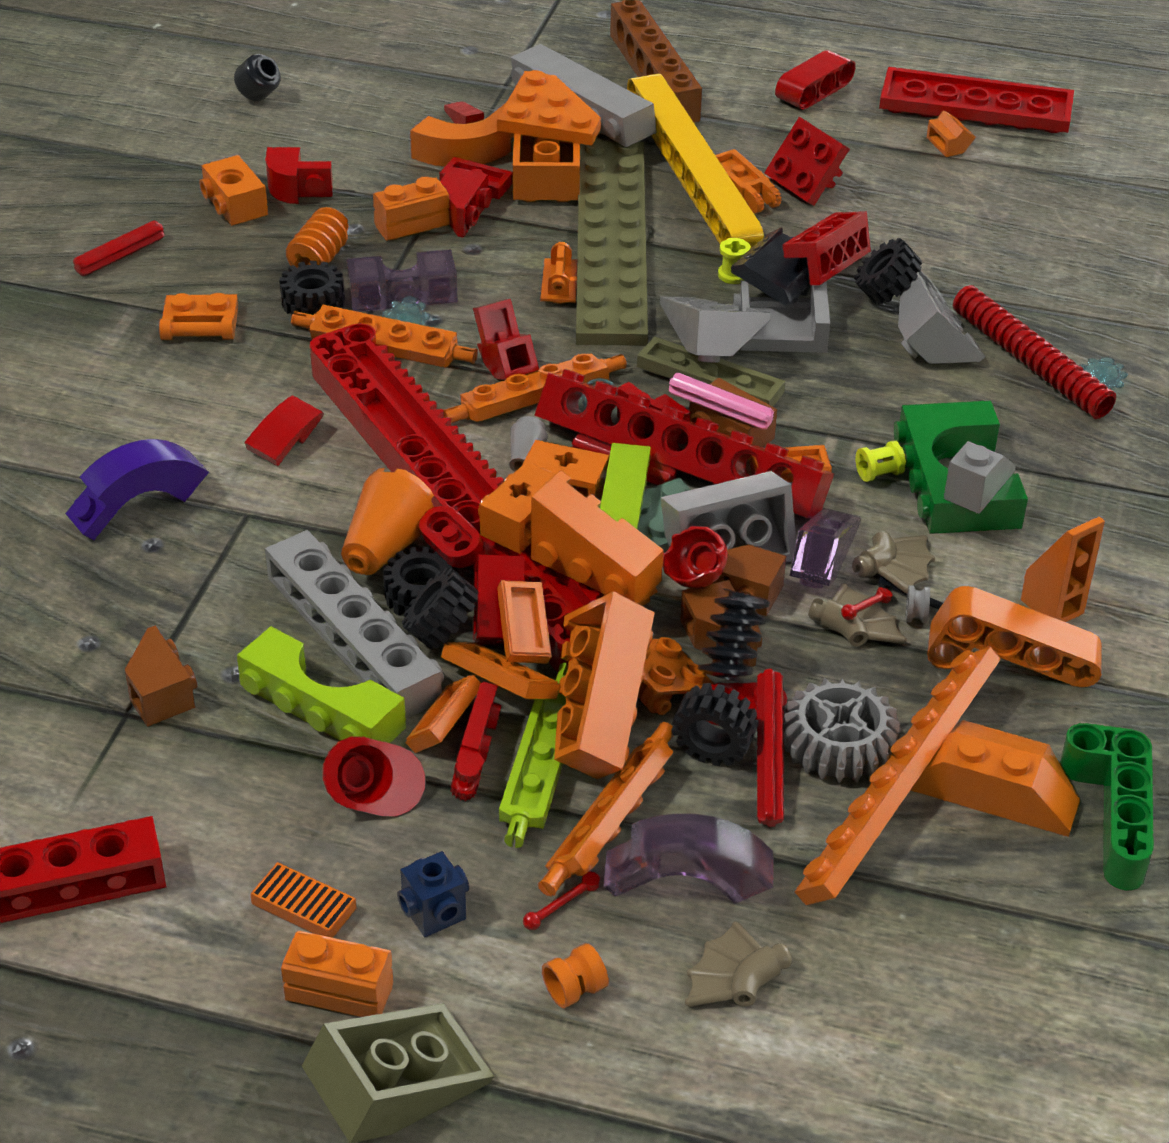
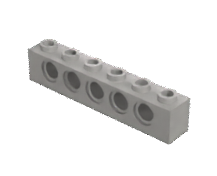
(352, 621)

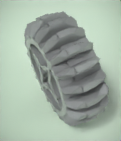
(840, 729)

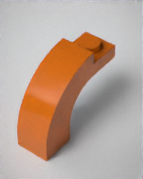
(440, 141)

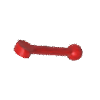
(850, 611)
(589, 882)

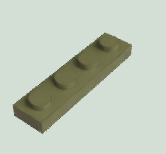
(670, 358)

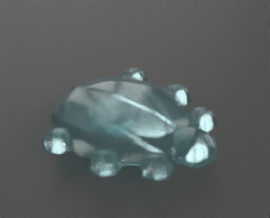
(408, 311)
(1106, 371)

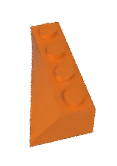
(601, 683)

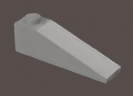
(712, 327)
(932, 327)

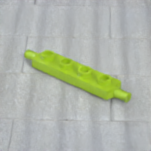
(533, 771)

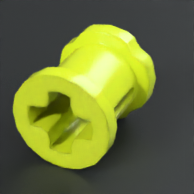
(732, 251)
(869, 472)

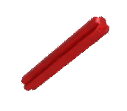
(770, 748)

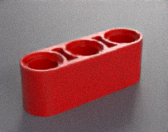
(815, 79)

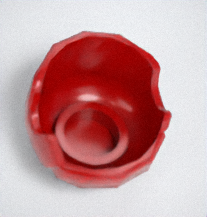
(695, 557)

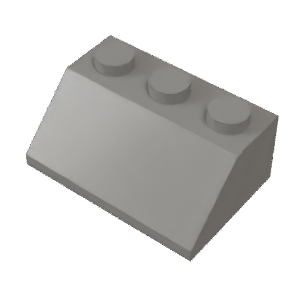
(741, 511)

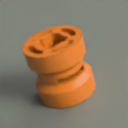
(575, 975)

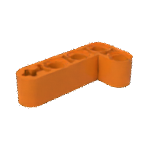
(1016, 634)

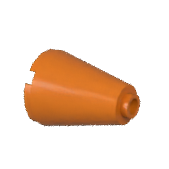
(385, 519)

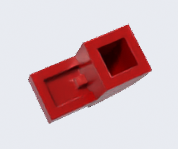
(292, 178)
(501, 345)

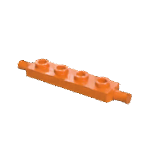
(402, 338)
(525, 389)
(614, 803)

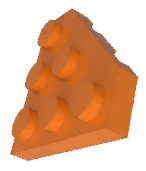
(548, 110)

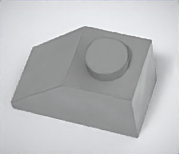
(976, 476)

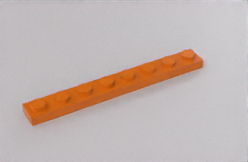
(894, 779)

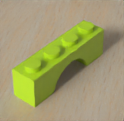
(277, 672)

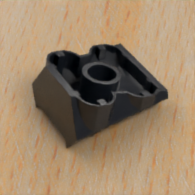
(771, 272)

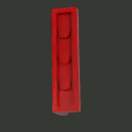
(834, 241)

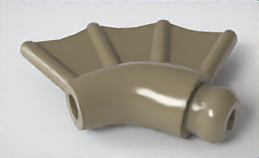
(898, 560)
(868, 624)
(735, 968)

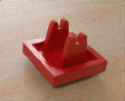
(807, 161)

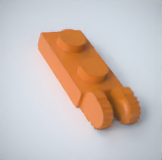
(749, 181)

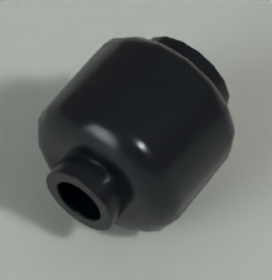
(257, 77)

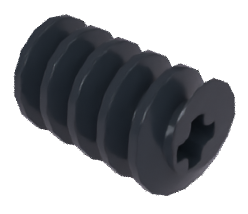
(734, 635)

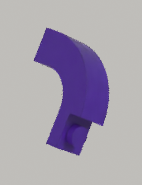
(130, 472)

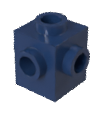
(433, 893)

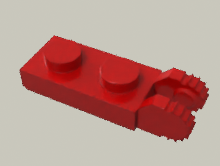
(475, 743)

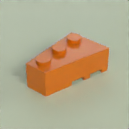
(589, 545)

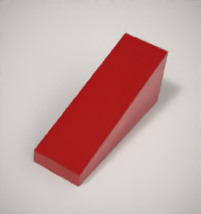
(463, 113)

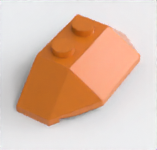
(1001, 777)

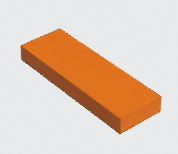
(495, 669)

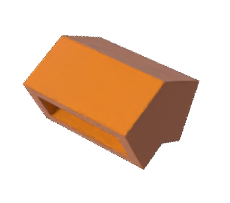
(949, 135)

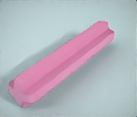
(721, 401)

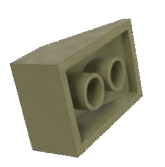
(393, 1069)

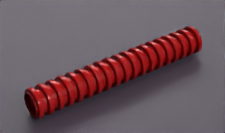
(1034, 352)

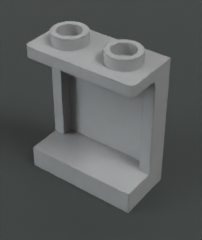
(791, 327)

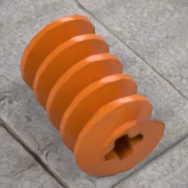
(319, 238)

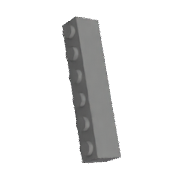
(622, 113)

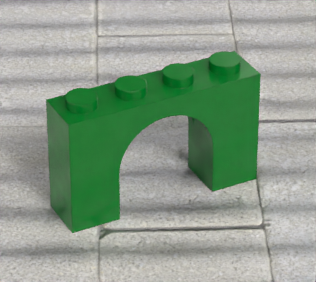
(940, 432)

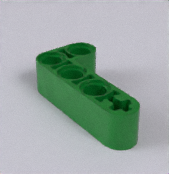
(1123, 765)

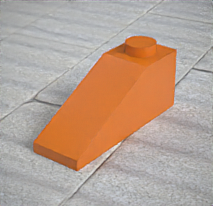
(1063, 574)

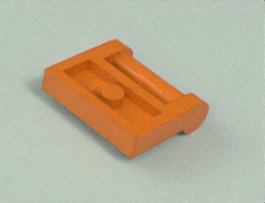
(199, 316)

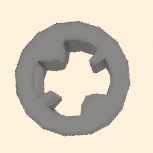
(917, 604)

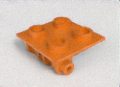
(667, 673)

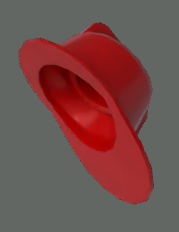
(373, 776)

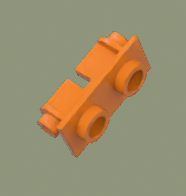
(559, 275)

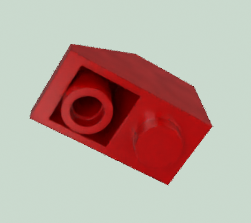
(467, 198)

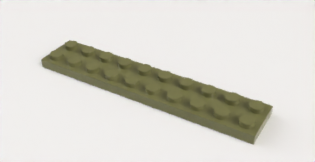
(611, 246)

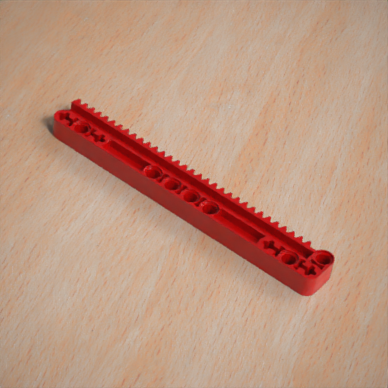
(417, 438)

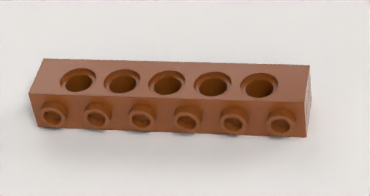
(652, 53)

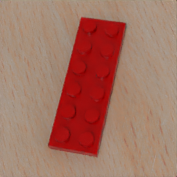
(977, 99)

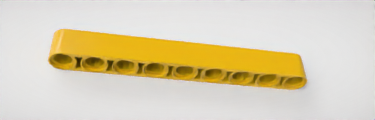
(696, 164)

